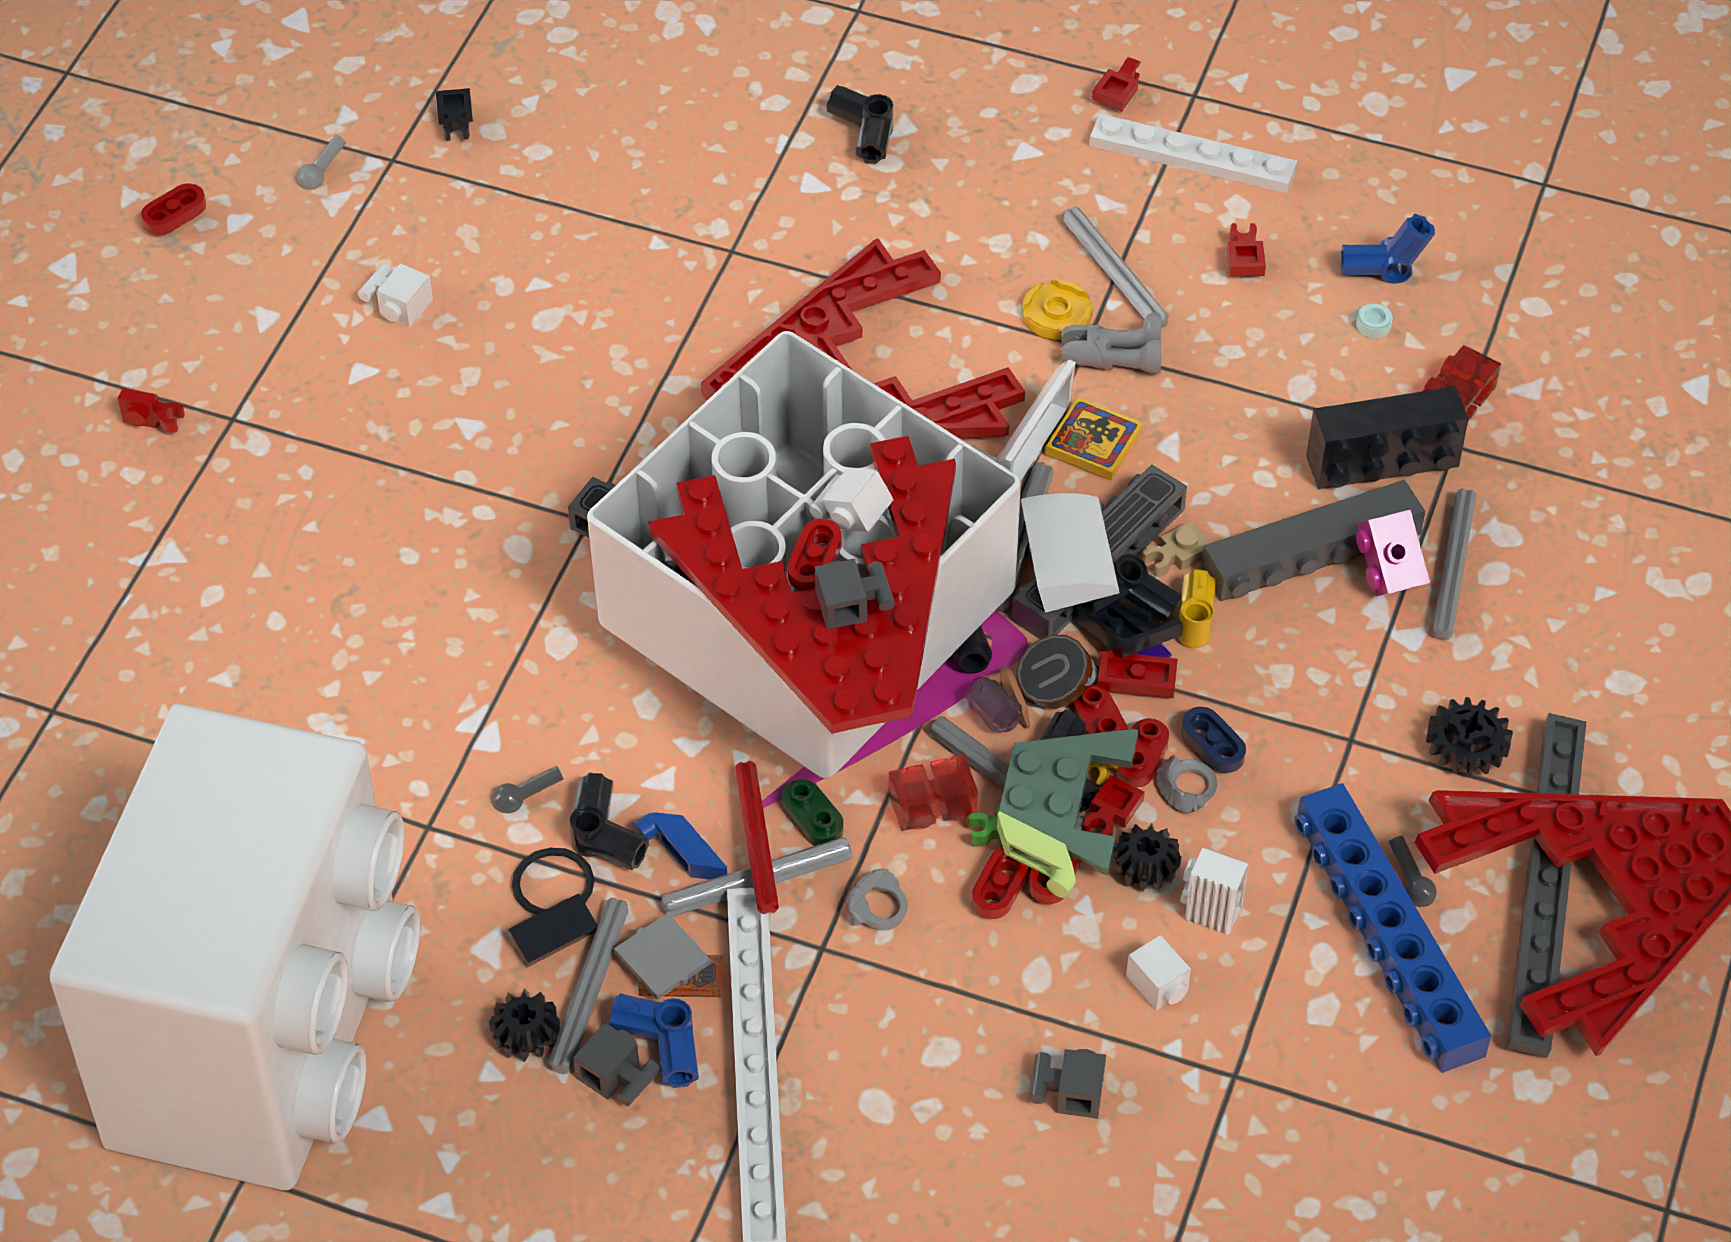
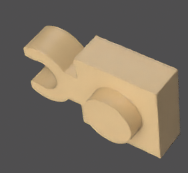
(1178, 547)

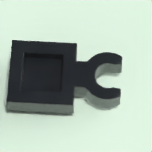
(454, 111)

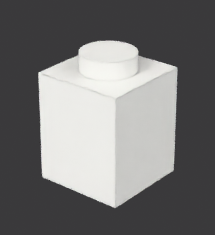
(1158, 973)

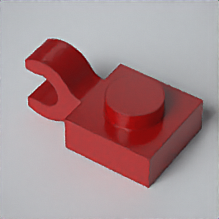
(1119, 87)
(146, 410)

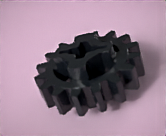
(1486, 744)

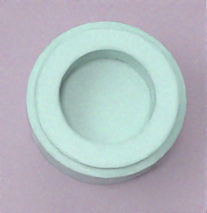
(1374, 320)

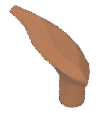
(1008, 681)

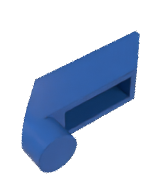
(682, 843)

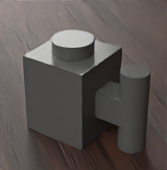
(845, 594)
(612, 1061)
(1077, 1083)

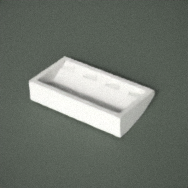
(1039, 422)
(1069, 549)

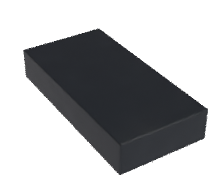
(552, 930)

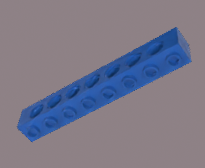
(1449, 1045)

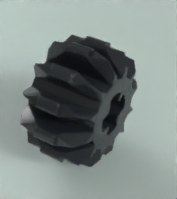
(1147, 857)
(524, 1024)

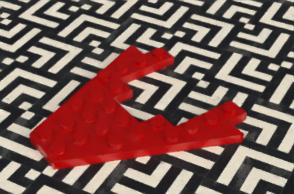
(828, 321)
(842, 673)
(1655, 853)

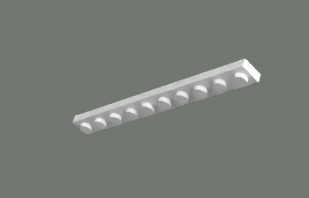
(755, 1070)

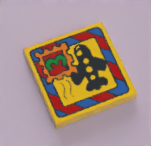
(1094, 438)

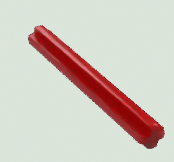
(756, 837)

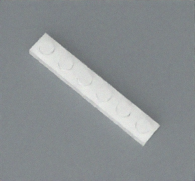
(1193, 153)

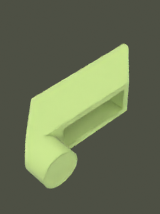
(1037, 852)

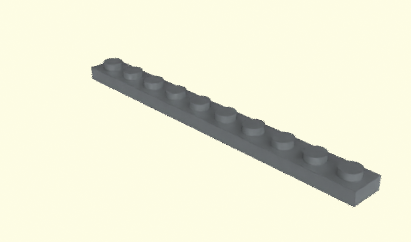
(1545, 887)

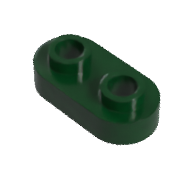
(809, 810)

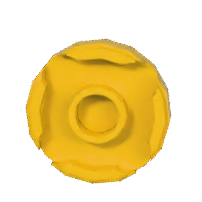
(1054, 307)

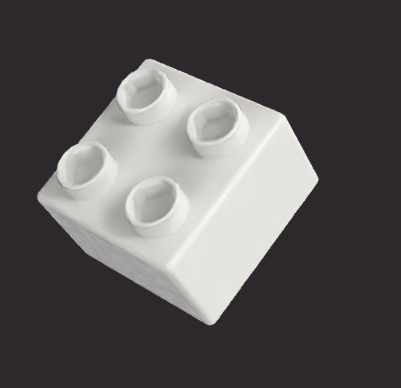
(774, 447)
(236, 948)

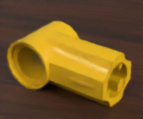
(1196, 608)

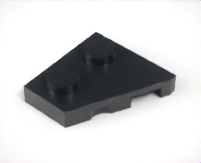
(1129, 628)

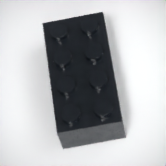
(1386, 437)

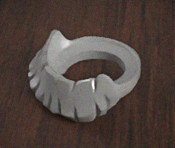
(1184, 801)
(858, 906)

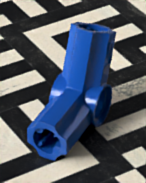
(1393, 255)
(650, 1020)

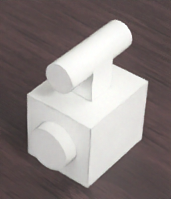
(400, 293)
(853, 499)

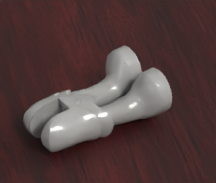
(1092, 346)

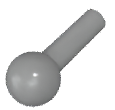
(311, 175)

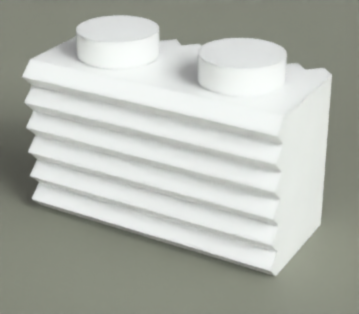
(1214, 890)

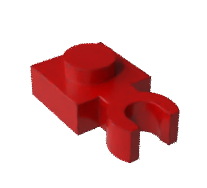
(1245, 253)
(1113, 804)

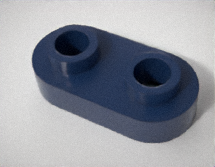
(1216, 741)

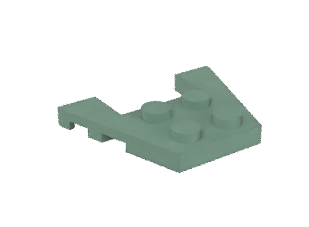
(1049, 782)

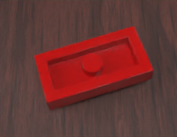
(1138, 674)

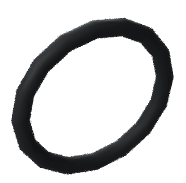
(544, 853)

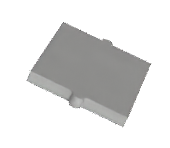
(662, 956)

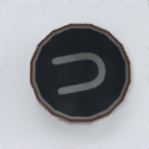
(1054, 671)

